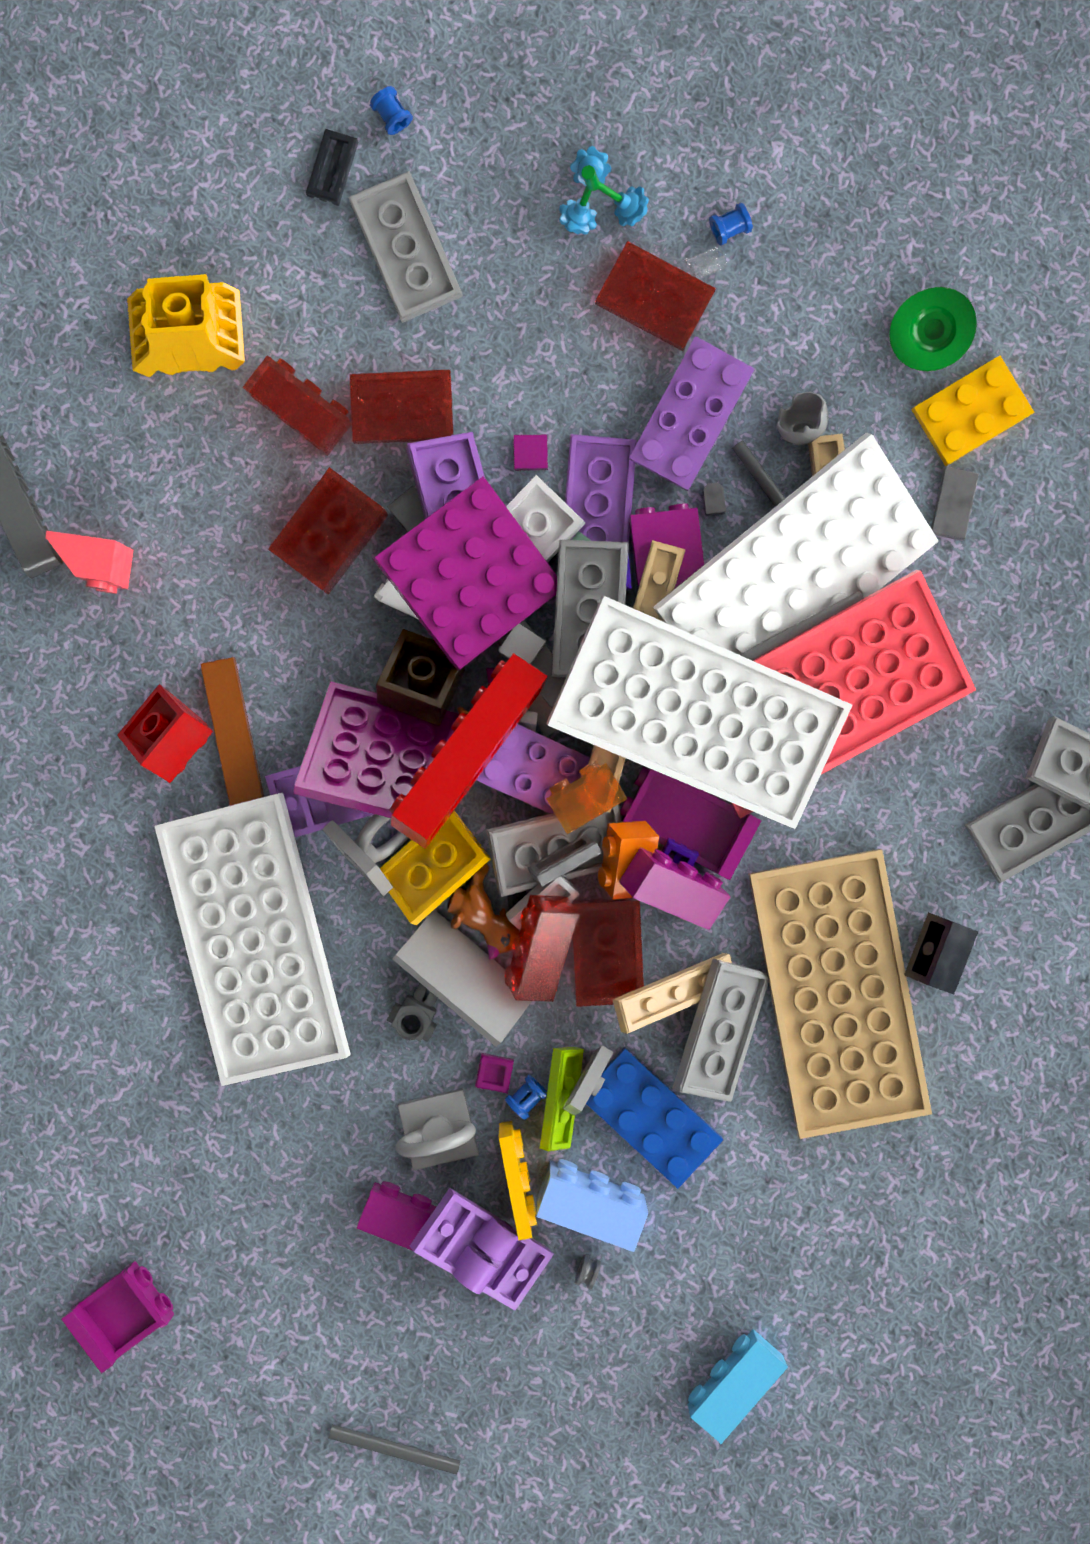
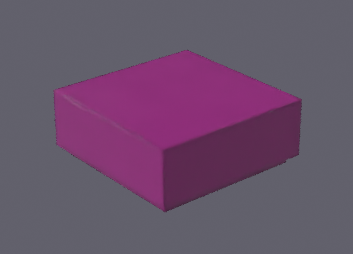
(530, 452)
(494, 1073)

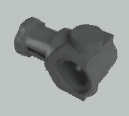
(417, 1006)

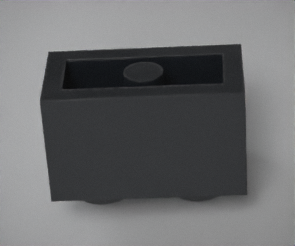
(941, 953)

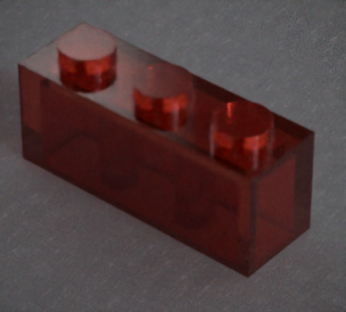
(298, 404)
(541, 948)

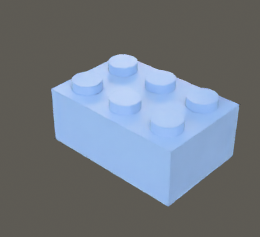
(592, 1204)

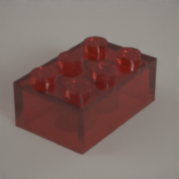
(328, 531)
(607, 950)

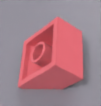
(98, 561)

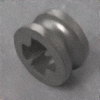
(588, 1272)

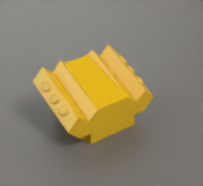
(185, 326)

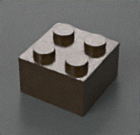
(418, 679)

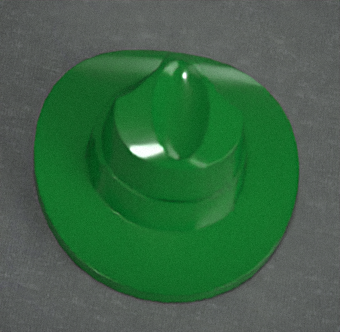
(933, 329)

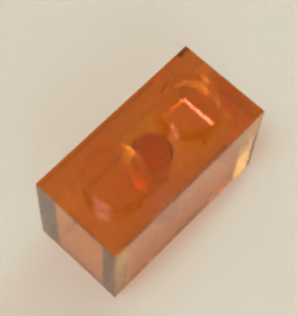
(586, 797)

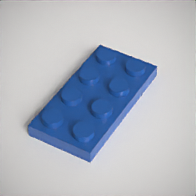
(653, 1118)

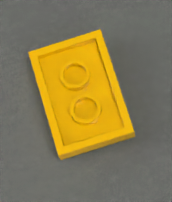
(972, 410)
(430, 875)
(517, 1179)

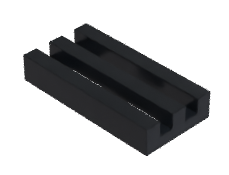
(324, 194)

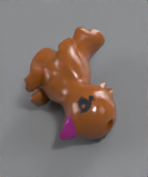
(475, 911)

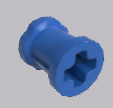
(391, 110)
(731, 224)
(516, 1100)

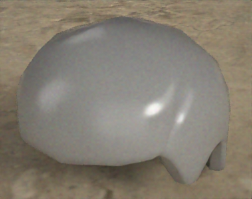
(804, 419)

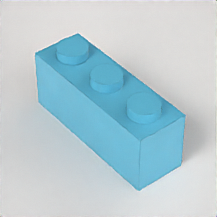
(736, 1385)

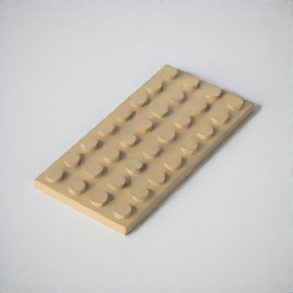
(840, 993)

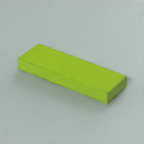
(563, 1076)

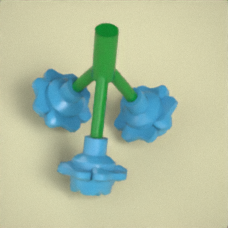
(591, 171)

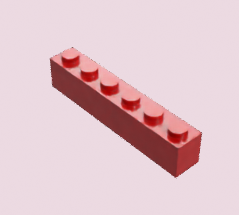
(467, 751)

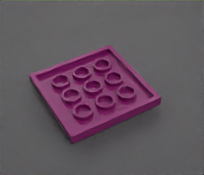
(469, 573)
(365, 751)

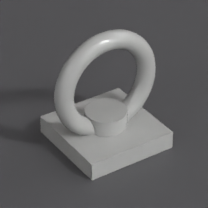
(363, 853)
(437, 1130)

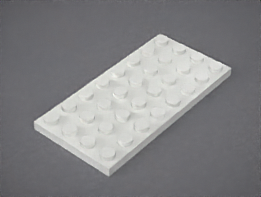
(825, 541)
(698, 713)
(252, 940)

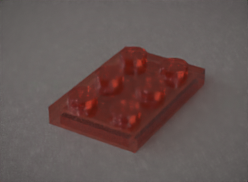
(655, 296)
(401, 406)

